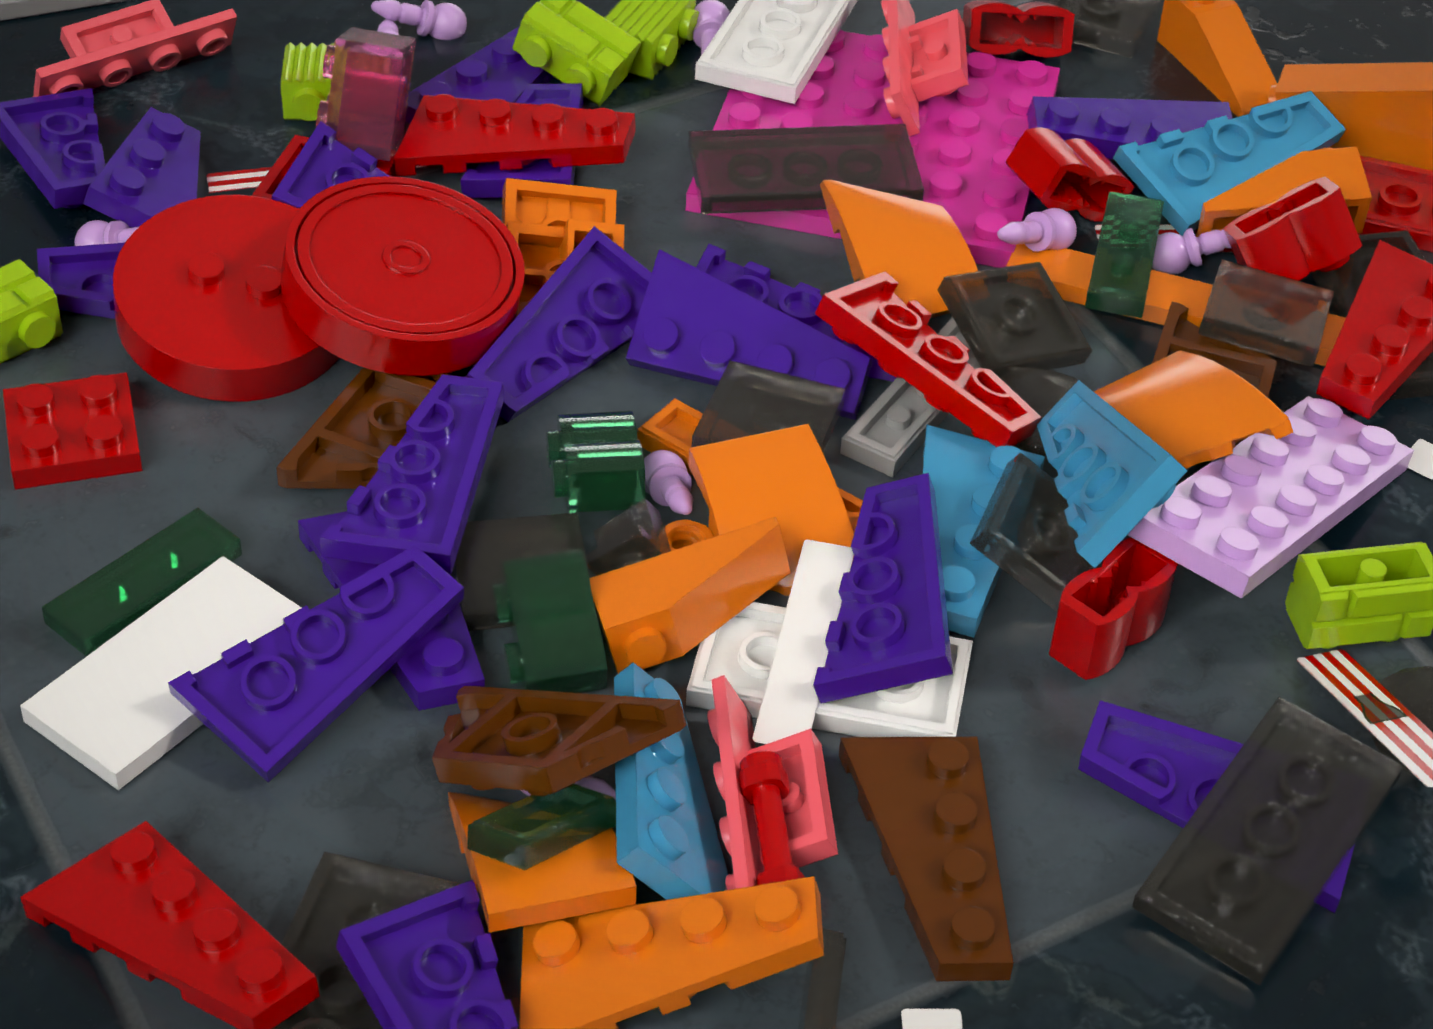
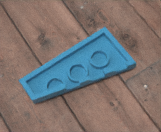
(1224, 153)
(1104, 470)
(964, 480)
(663, 807)

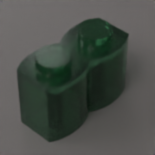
(596, 461)
(551, 624)

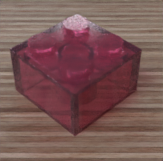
(368, 90)

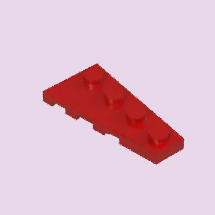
(474, 131)
(1383, 333)
(934, 364)
(175, 926)

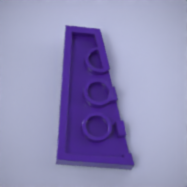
(699, 324)

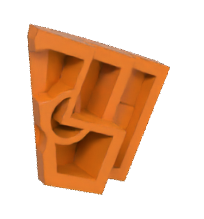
(552, 222)
(900, 236)
(1194, 407)
(772, 477)
(564, 886)

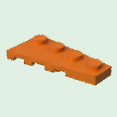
(663, 953)

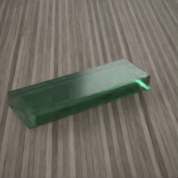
(1124, 254)
(138, 581)

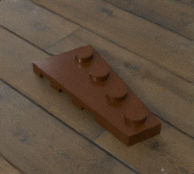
(940, 845)

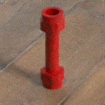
(764, 787)

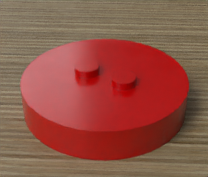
(401, 275)
(207, 304)

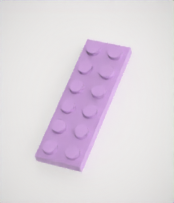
(1273, 496)

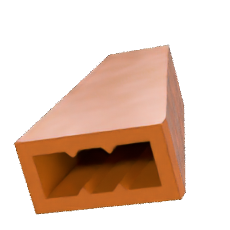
(1379, 104)

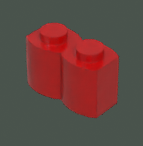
(1032, 27)
(1066, 172)
(1297, 232)
(1112, 608)

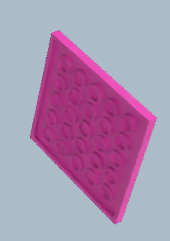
(959, 140)

